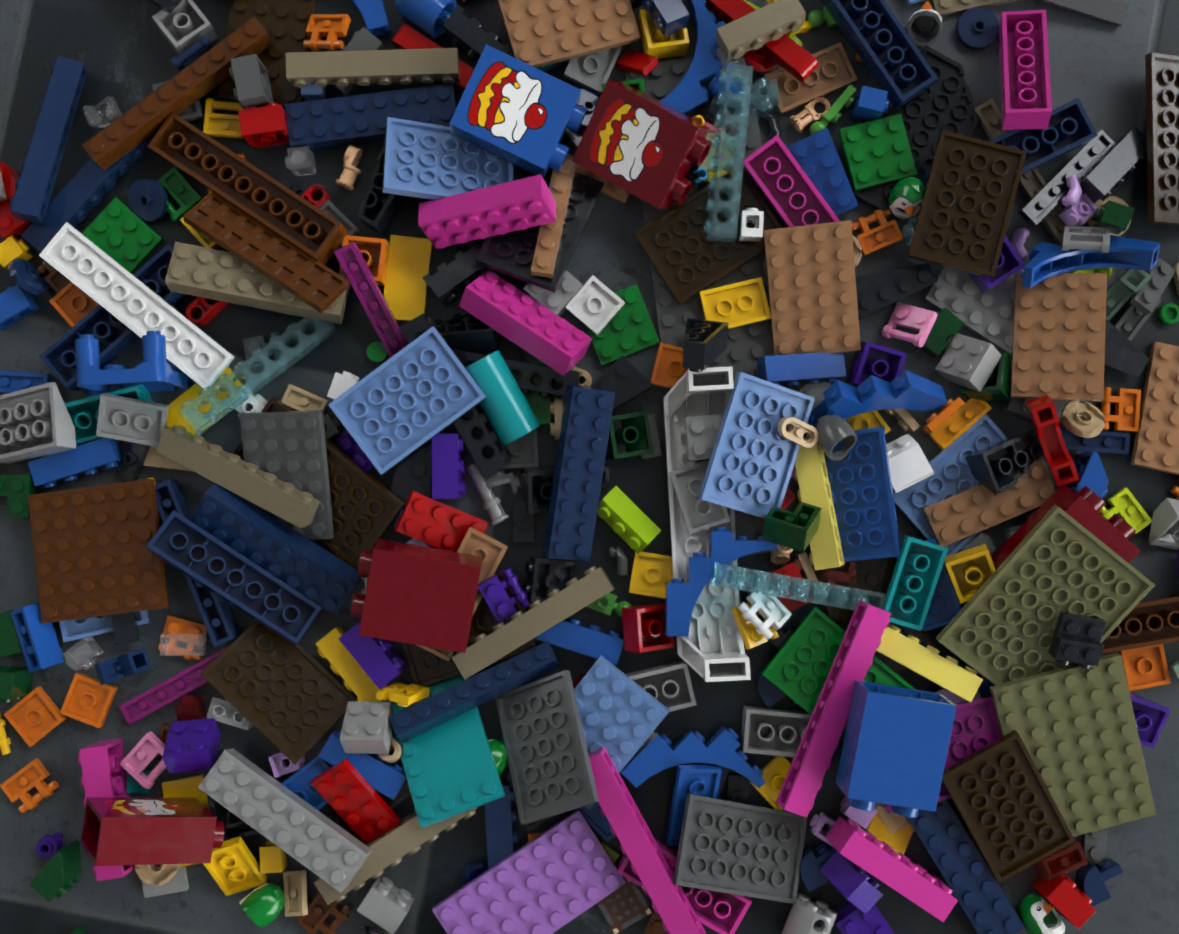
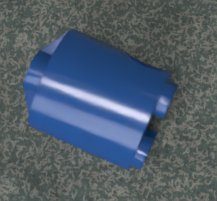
(427, 14)

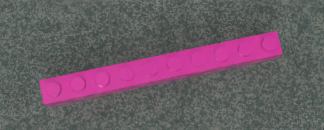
(832, 709)
(641, 848)

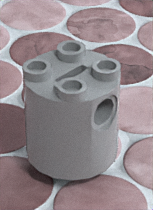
(809, 917)

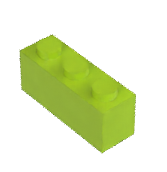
(627, 520)

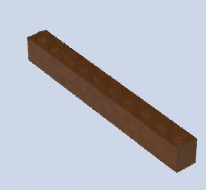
(176, 94)

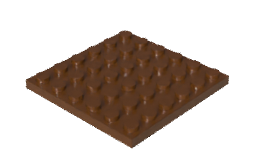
(95, 551)

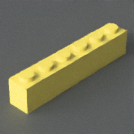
(816, 490)
(929, 664)

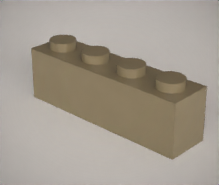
(760, 27)

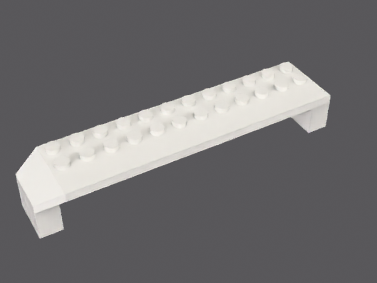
(714, 639)

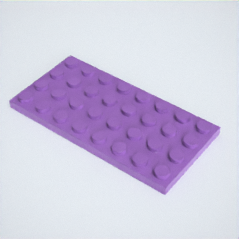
(536, 885)

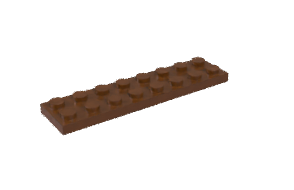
(266, 251)

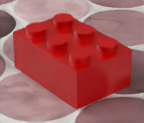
(8, 223)

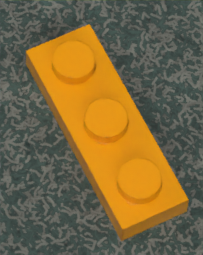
(959, 422)

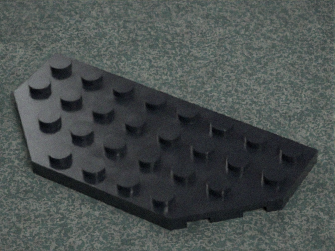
(941, 107)

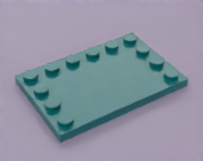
(450, 765)

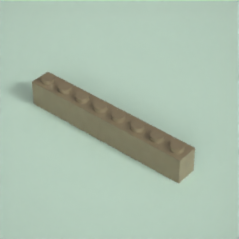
(372, 67)
(238, 476)
(533, 622)

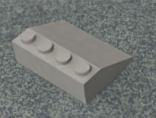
(34, 424)

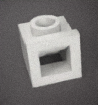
(753, 216)

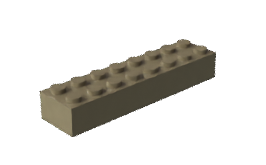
(229, 279)
(389, 851)

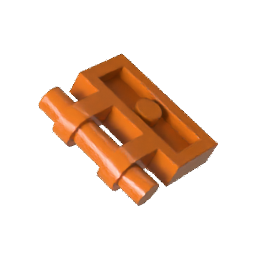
(327, 26)
(879, 237)
(1126, 409)
(946, 411)
(184, 626)
(26, 779)

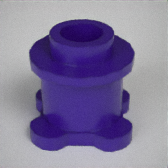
(49, 845)

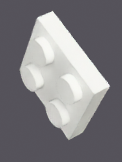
(595, 305)

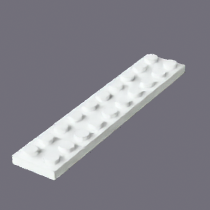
(136, 304)

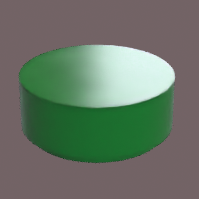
(1168, 314)
(377, 352)

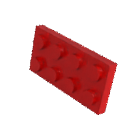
(436, 522)
(356, 801)

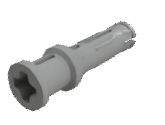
(491, 503)

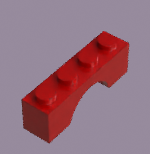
(1051, 441)

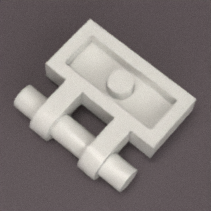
(770, 608)

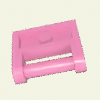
(911, 318)
(142, 756)

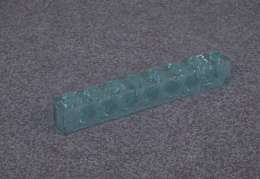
(740, 77)
(254, 381)
(793, 587)

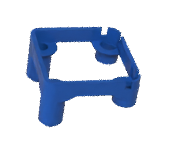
(153, 373)

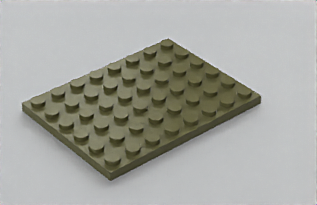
(1015, 612)
(1081, 741)

